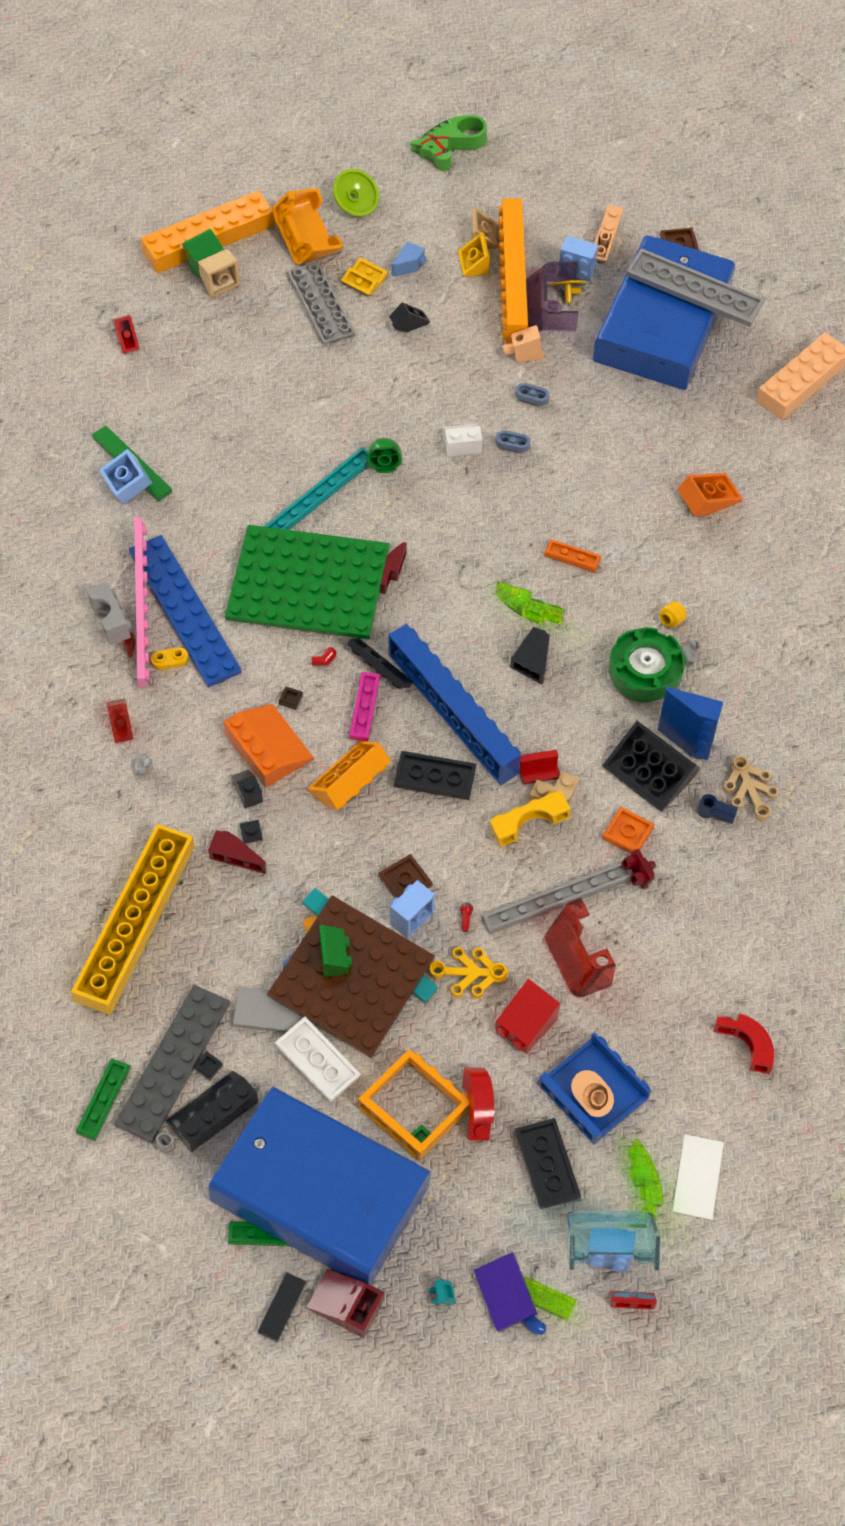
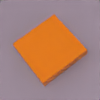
(628, 831)

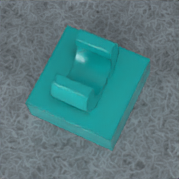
(444, 1292)

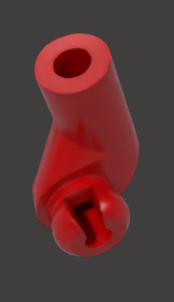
(326, 658)

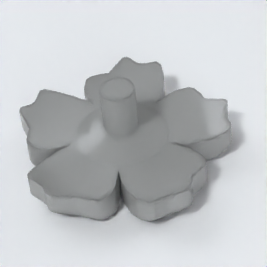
(141, 764)

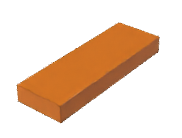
(572, 556)

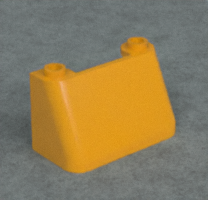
(303, 227)

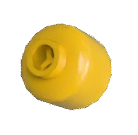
(673, 614)

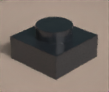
(251, 831)

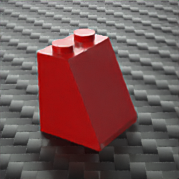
(527, 1017)

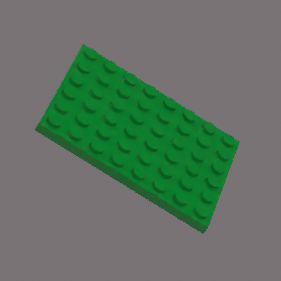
(307, 581)

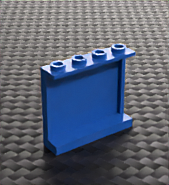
(622, 1080)

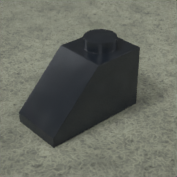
(408, 318)
(247, 788)

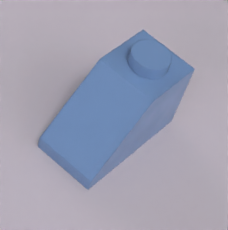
(408, 259)

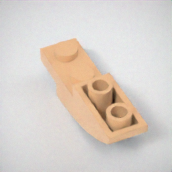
(608, 232)

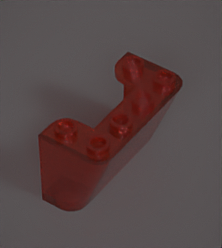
(577, 967)

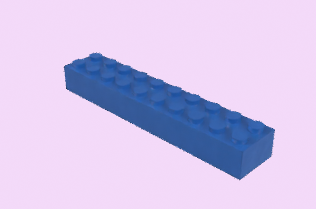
(454, 704)

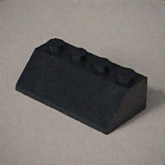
(213, 1110)

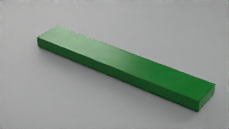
(115, 446)
(247, 1234)

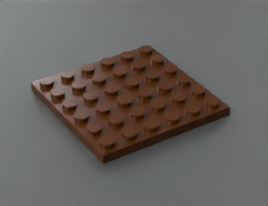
(366, 1000)

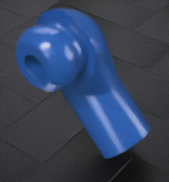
(535, 1326)

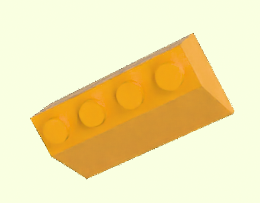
(350, 774)

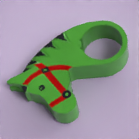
(449, 136)

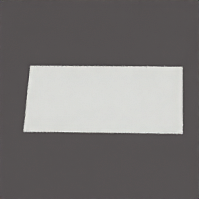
(698, 1177)

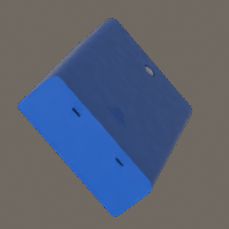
(656, 331)
(319, 1186)

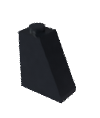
(532, 655)

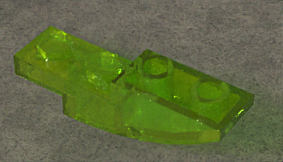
(521, 602)
(645, 1175)

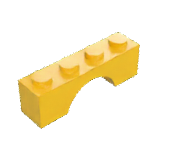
(551, 808)

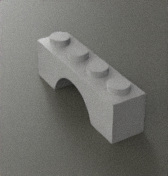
(114, 624)

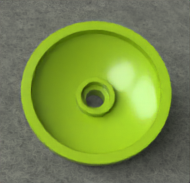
(361, 187)

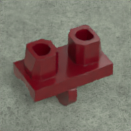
(641, 868)

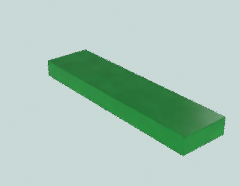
(103, 1099)

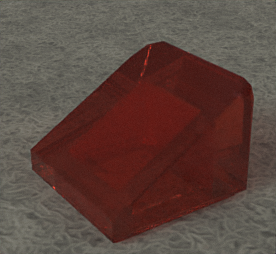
(129, 645)

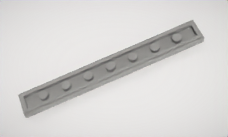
(555, 898)

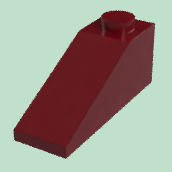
(232, 851)

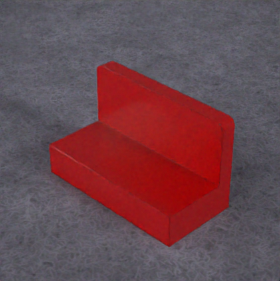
(539, 766)

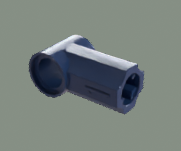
(718, 809)

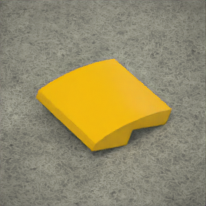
(364, 276)

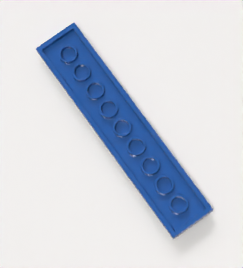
(187, 614)

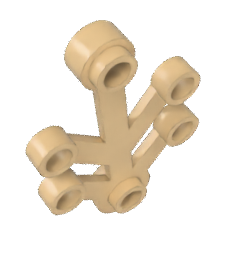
(750, 785)

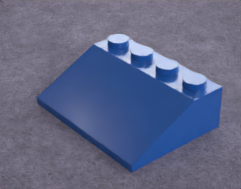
(690, 721)

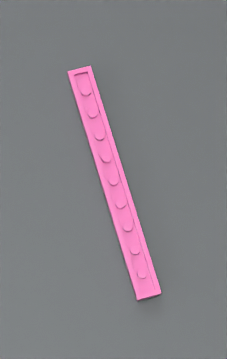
(141, 607)

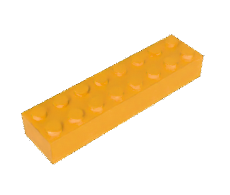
(228, 222)

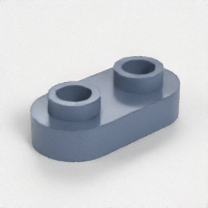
(532, 394)
(514, 441)

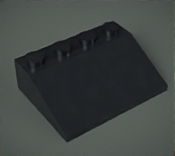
(651, 766)

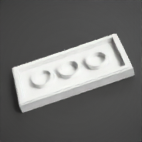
(317, 1059)

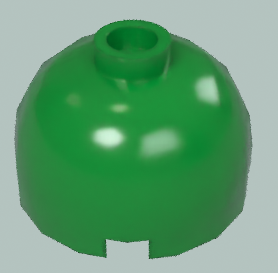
(384, 455)

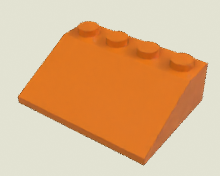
(267, 743)

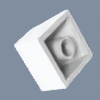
(462, 439)

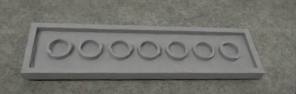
(695, 287)

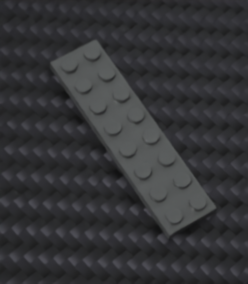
(172, 1064)

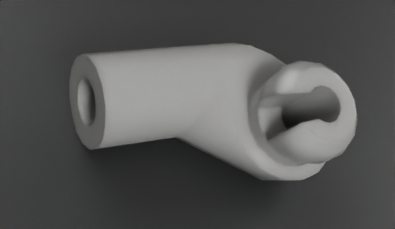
(688, 651)

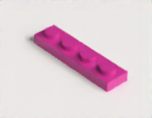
(364, 706)

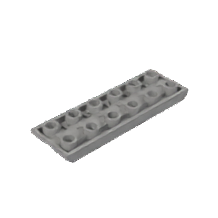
(320, 303)

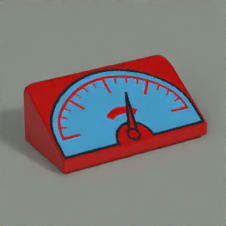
(633, 1300)

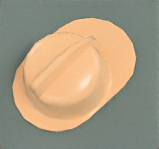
(592, 1093)

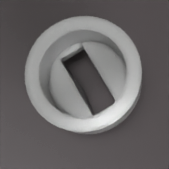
(167, 1140)

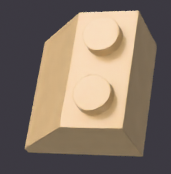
(219, 272)

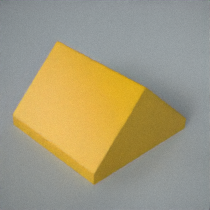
(475, 257)

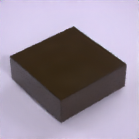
(290, 698)

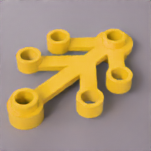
(472, 972)

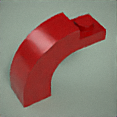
(754, 1036)
(481, 1102)

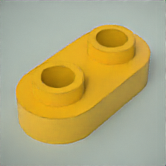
(169, 658)

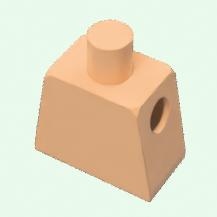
(525, 345)

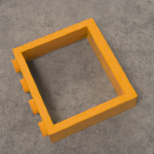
(392, 1127)

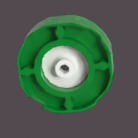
(646, 664)

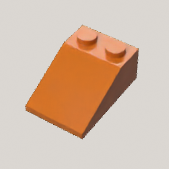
(708, 493)

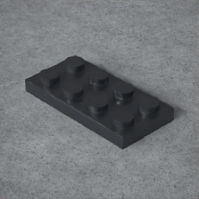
(435, 775)
(547, 1163)

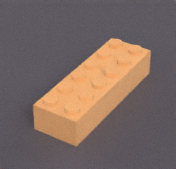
(802, 376)

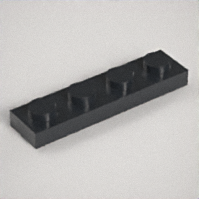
(383, 666)

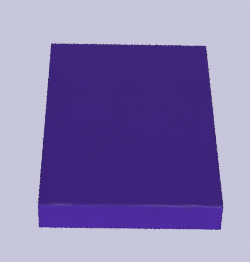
(505, 1292)

